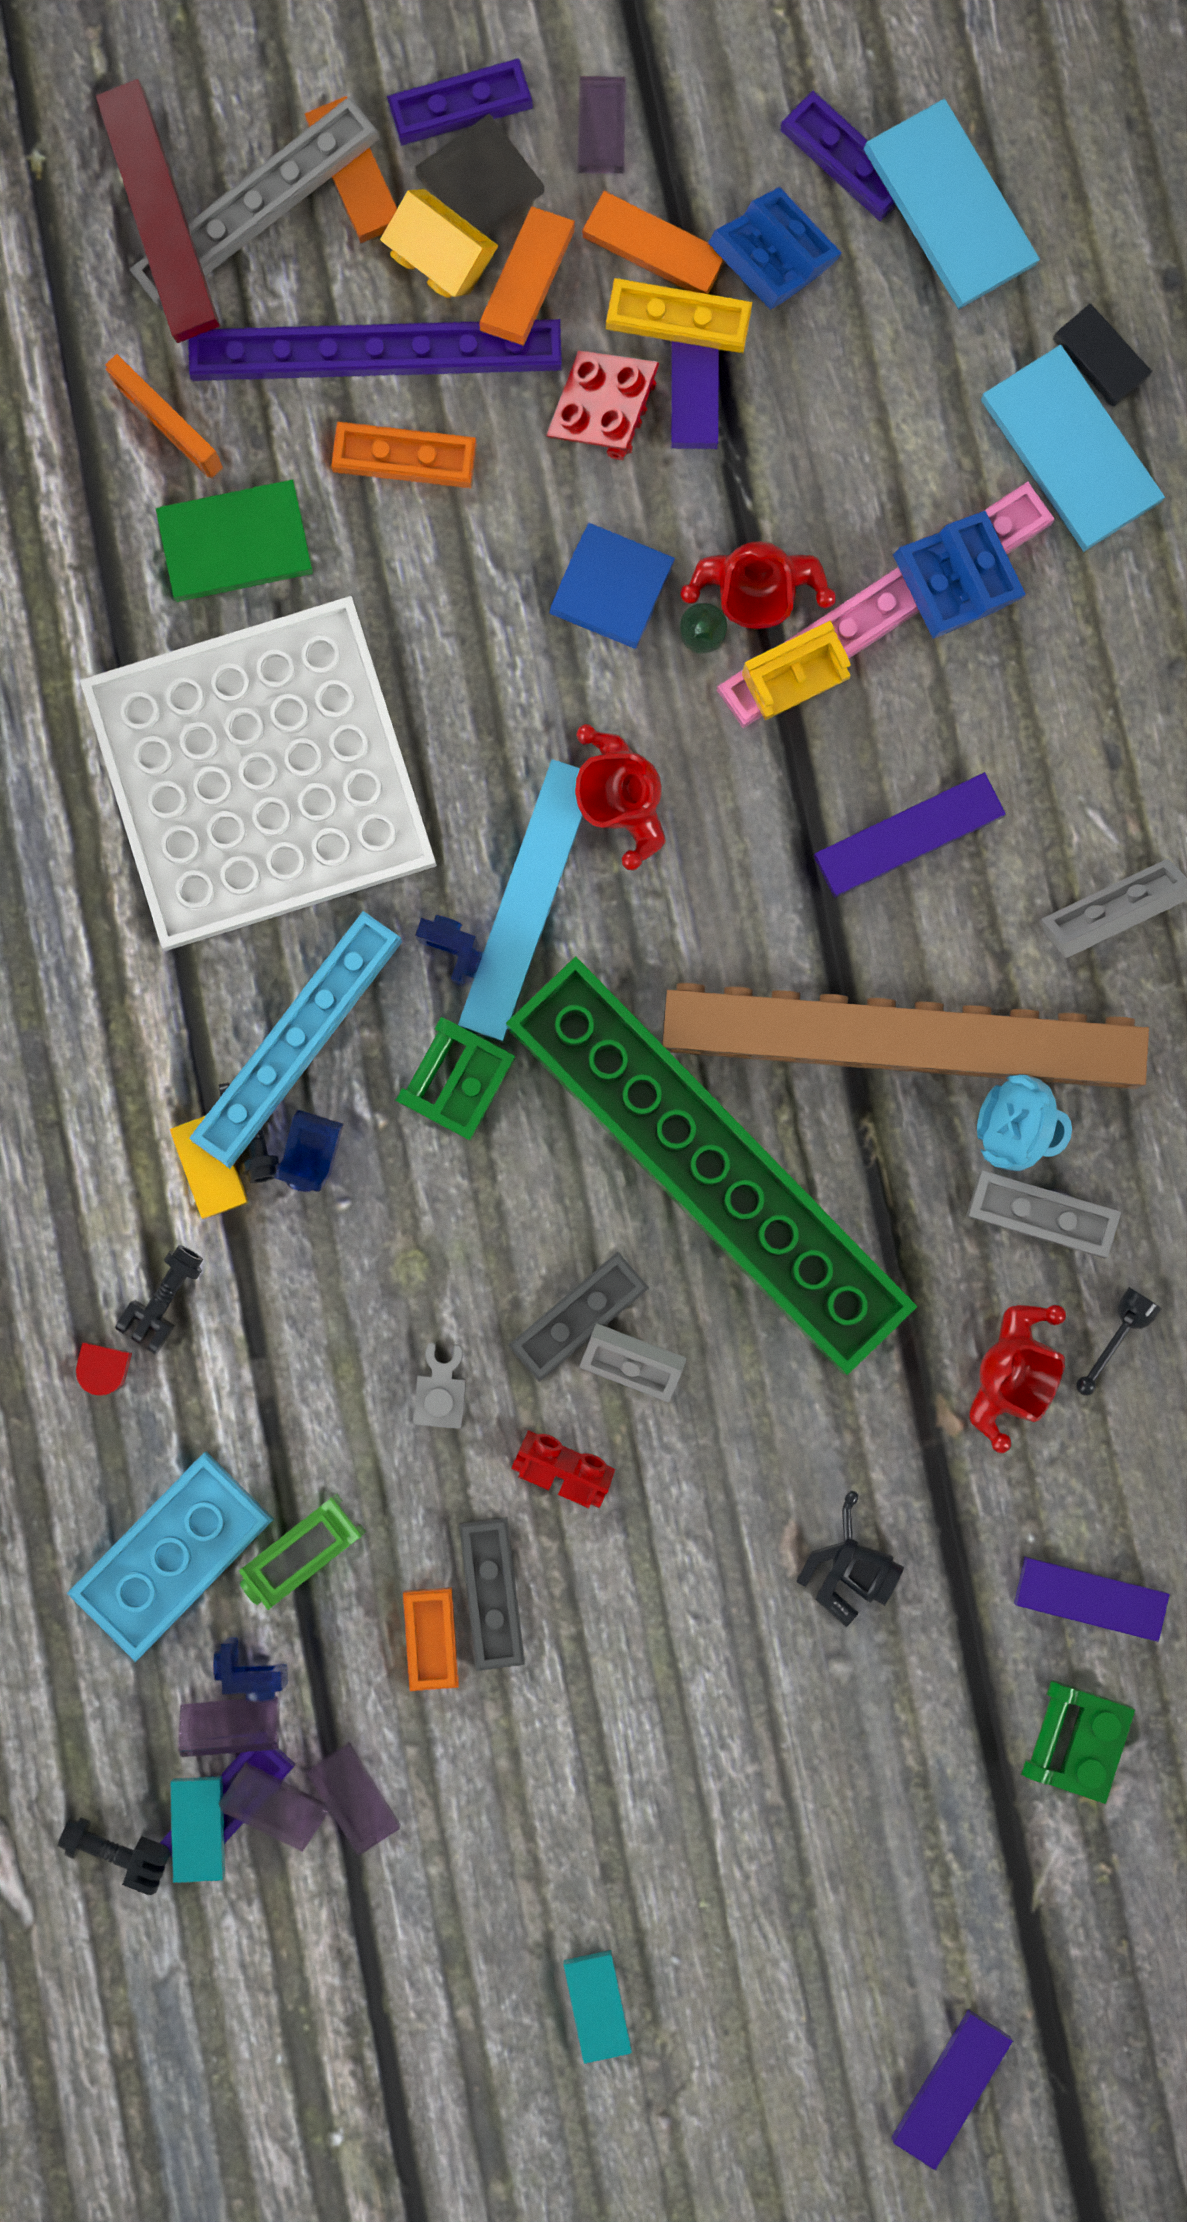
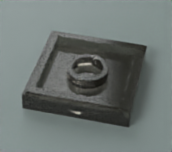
(481, 176)

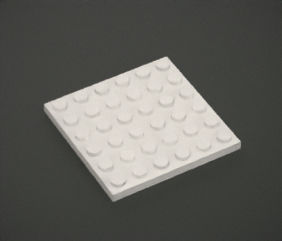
(257, 773)

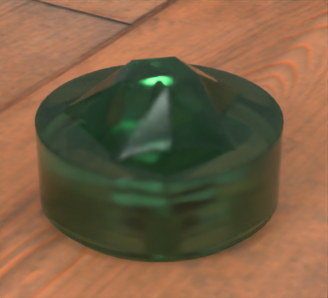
(703, 628)

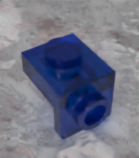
(446, 936)
(309, 1152)
(256, 1681)

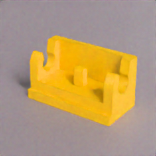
(796, 670)

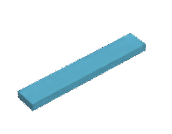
(524, 905)
(296, 1039)

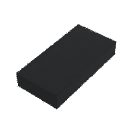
(1102, 355)

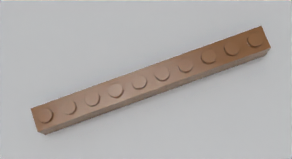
(905, 1038)

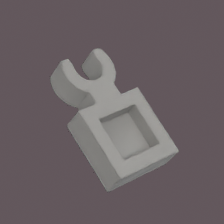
(439, 1396)

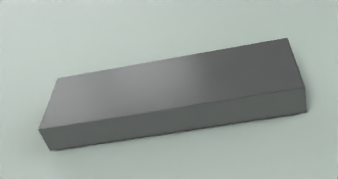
(575, 1316)
(492, 1593)

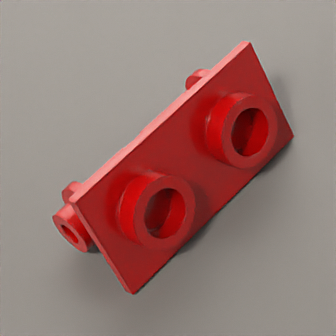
(584, 1475)

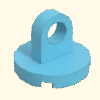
(1021, 1124)

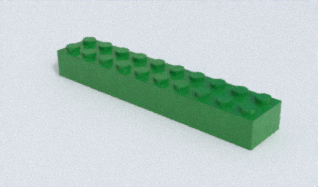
(710, 1166)

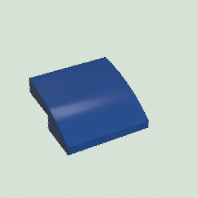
(774, 248)
(959, 574)
(611, 585)

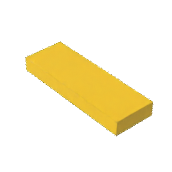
(678, 315)

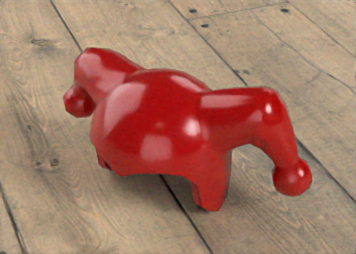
(759, 583)
(620, 792)
(1017, 1373)

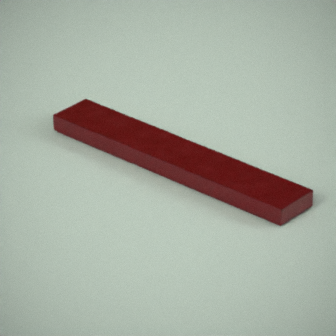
(158, 211)

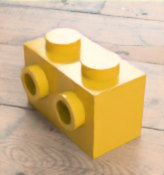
(438, 244)

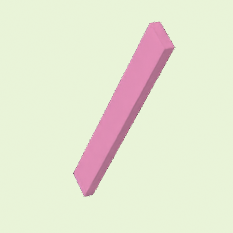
(889, 600)

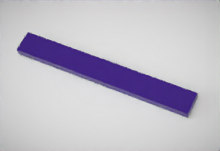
(369, 351)

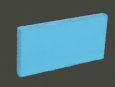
(951, 203)
(1072, 448)
(170, 1556)

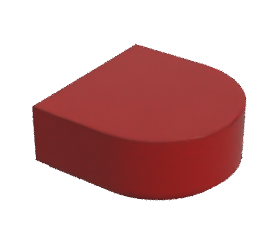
(101, 1368)

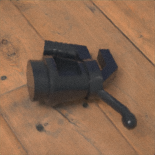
(862, 1569)

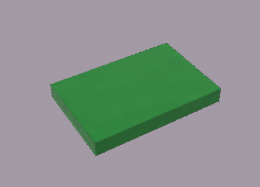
(234, 540)

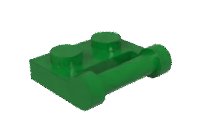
(468, 1088)
(1093, 1744)

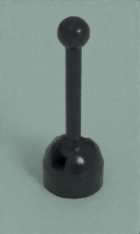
(1134, 1313)

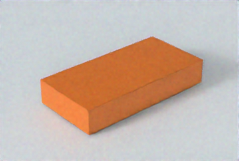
(430, 1639)

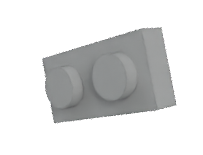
(632, 1362)

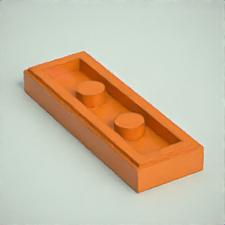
(360, 188)
(653, 244)
(527, 275)
(163, 416)
(404, 454)

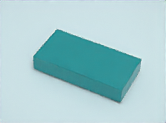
(197, 1829)
(597, 2006)

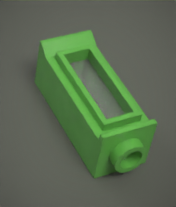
(299, 1554)

